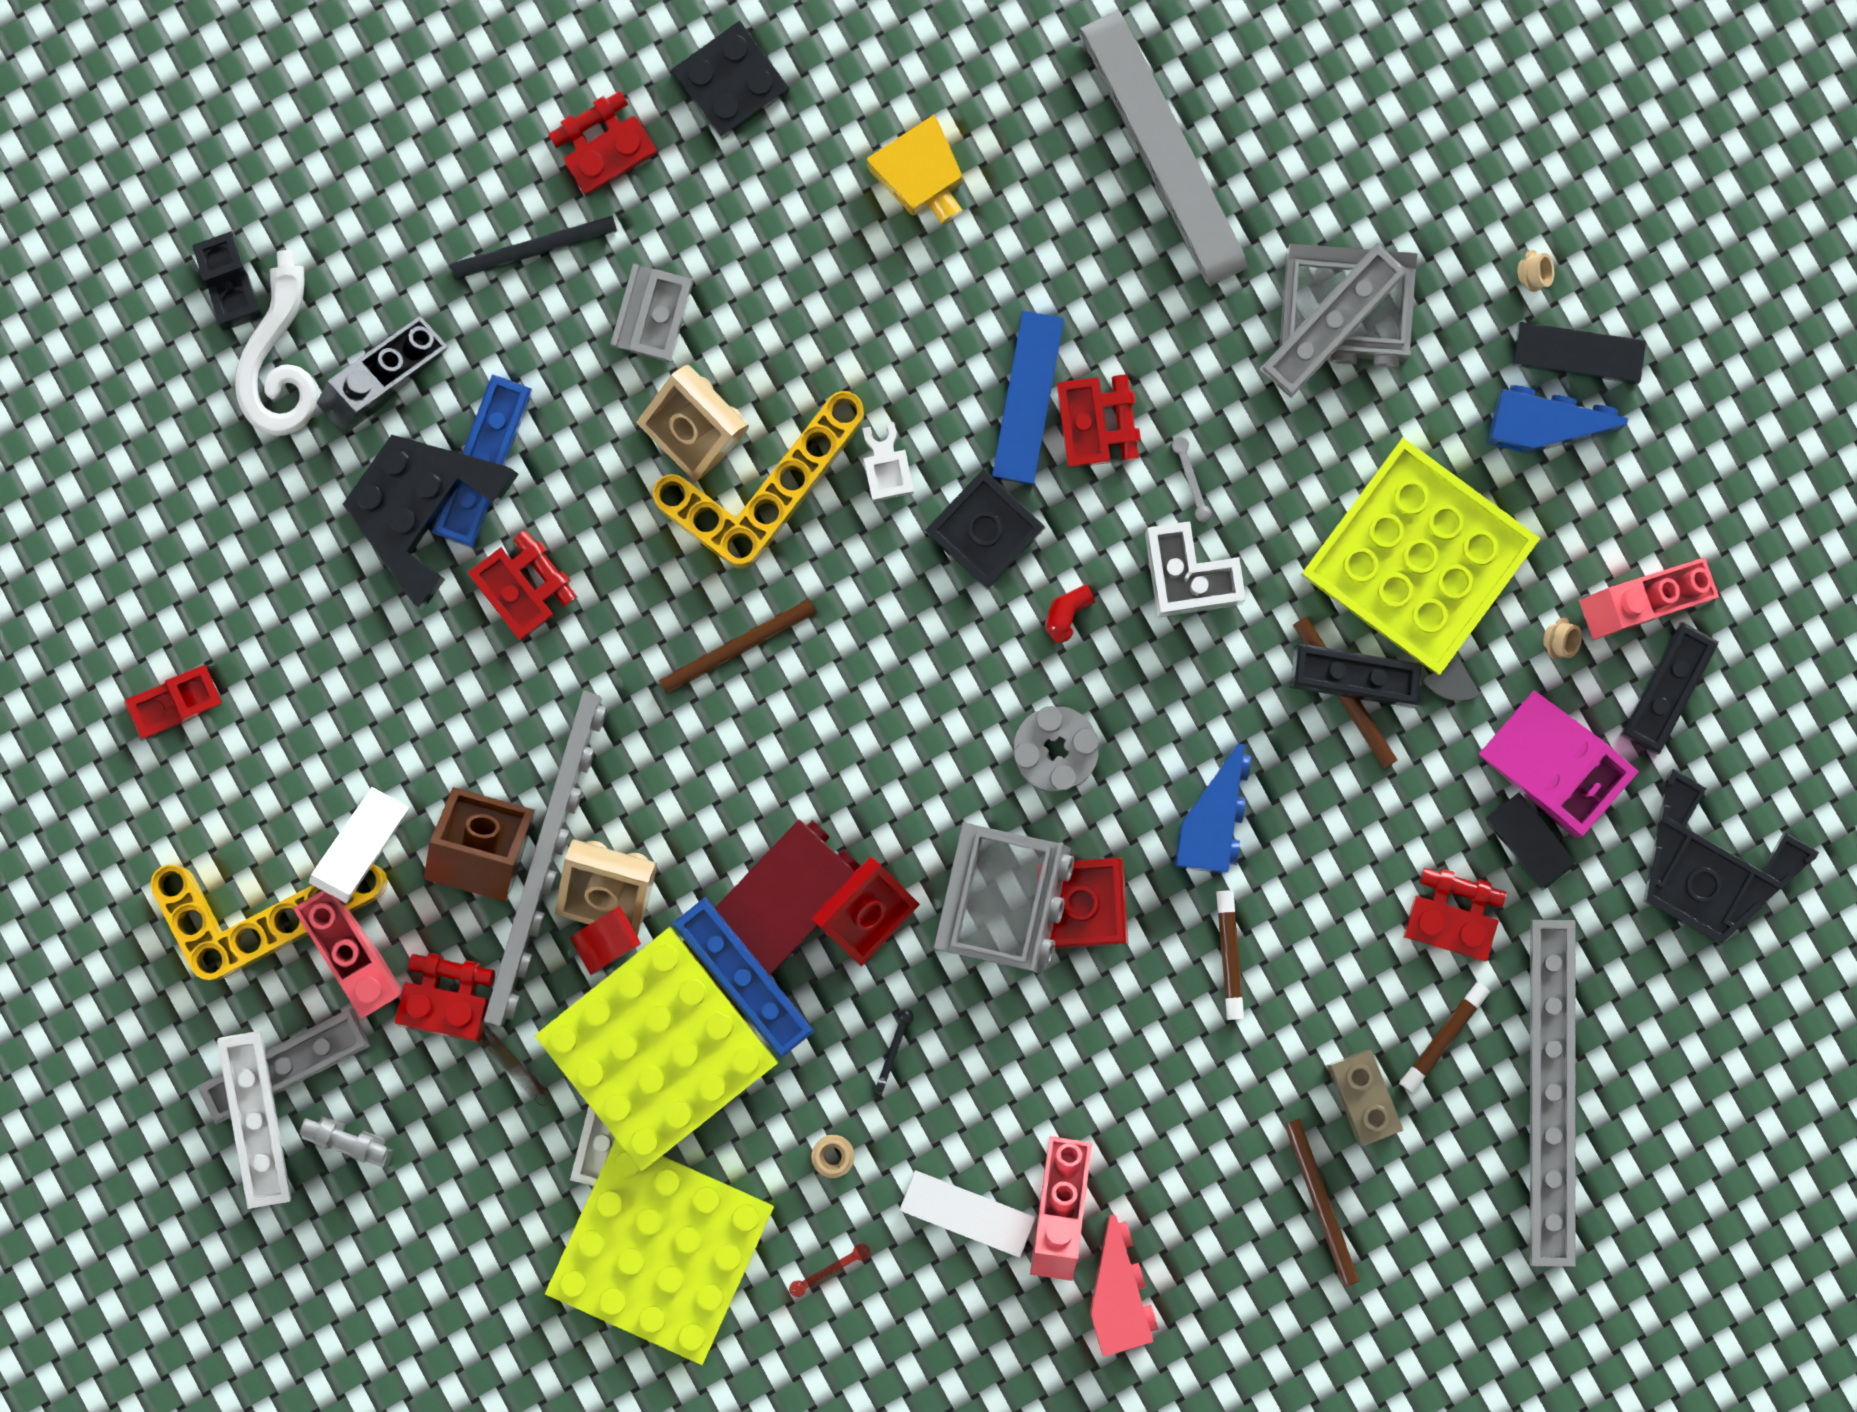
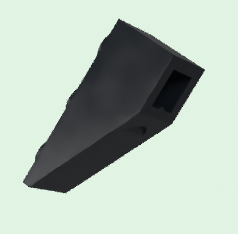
(379, 374)

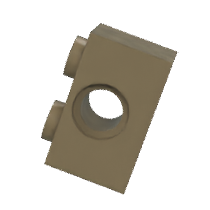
(1364, 1097)

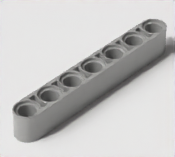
(1163, 148)

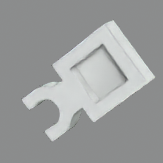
(887, 470)

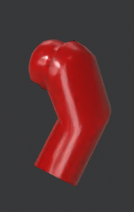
(1062, 612)

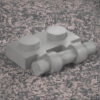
(330, 1135)

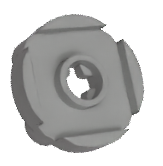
(1062, 772)

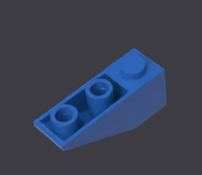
(1536, 423)
(1208, 828)

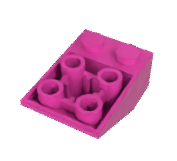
(1558, 764)

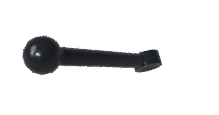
(904, 1018)

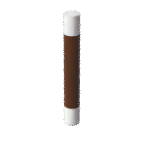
(1230, 955)
(1444, 1037)

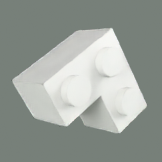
(1183, 584)

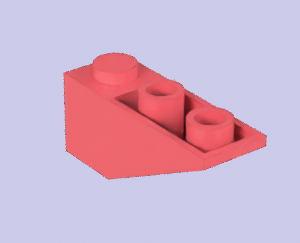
(1648, 598)
(348, 953)
(1061, 1209)
(1116, 1302)

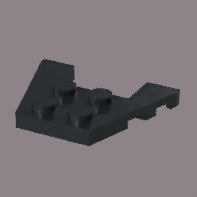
(405, 495)
(1704, 882)

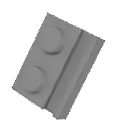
(652, 313)

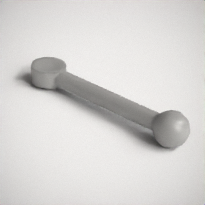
(1180, 446)

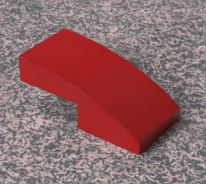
(173, 702)
(605, 940)

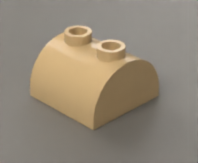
(692, 423)
(602, 880)

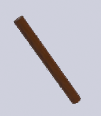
(738, 646)
(1353, 706)
(1321, 1202)

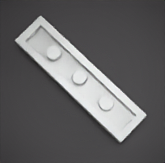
(254, 1119)

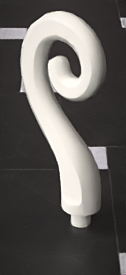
(286, 299)

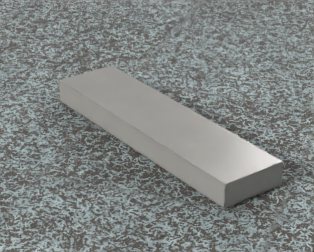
(1334, 320)
(297, 1059)

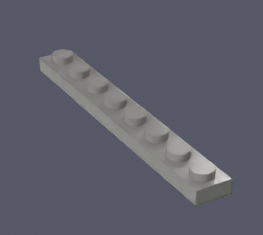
(540, 877)
(1552, 1092)

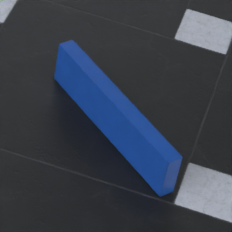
(1028, 398)
(490, 441)
(743, 977)

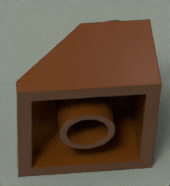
(478, 844)

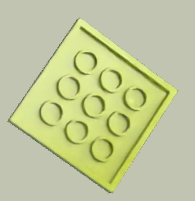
(1420, 556)
(656, 1049)
(660, 1252)

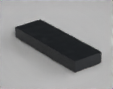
(1579, 353)
(1355, 675)
(1669, 688)

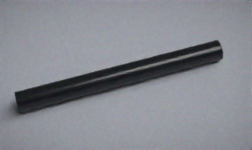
(533, 247)

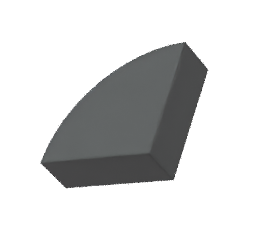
(1452, 683)

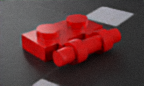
(611, 153)
(1084, 421)
(510, 591)
(1451, 927)
(441, 1010)

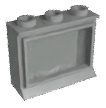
(1317, 270)
(1004, 898)

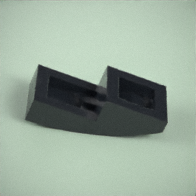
(227, 281)
(1530, 841)

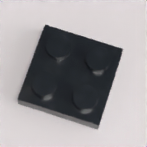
(730, 80)
(985, 529)

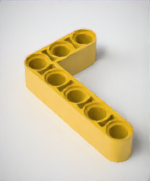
(770, 492)
(228, 941)

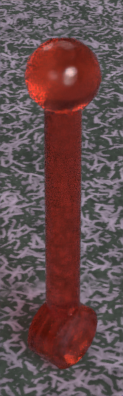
(860, 1252)

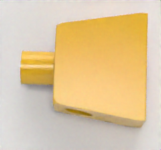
(920, 171)

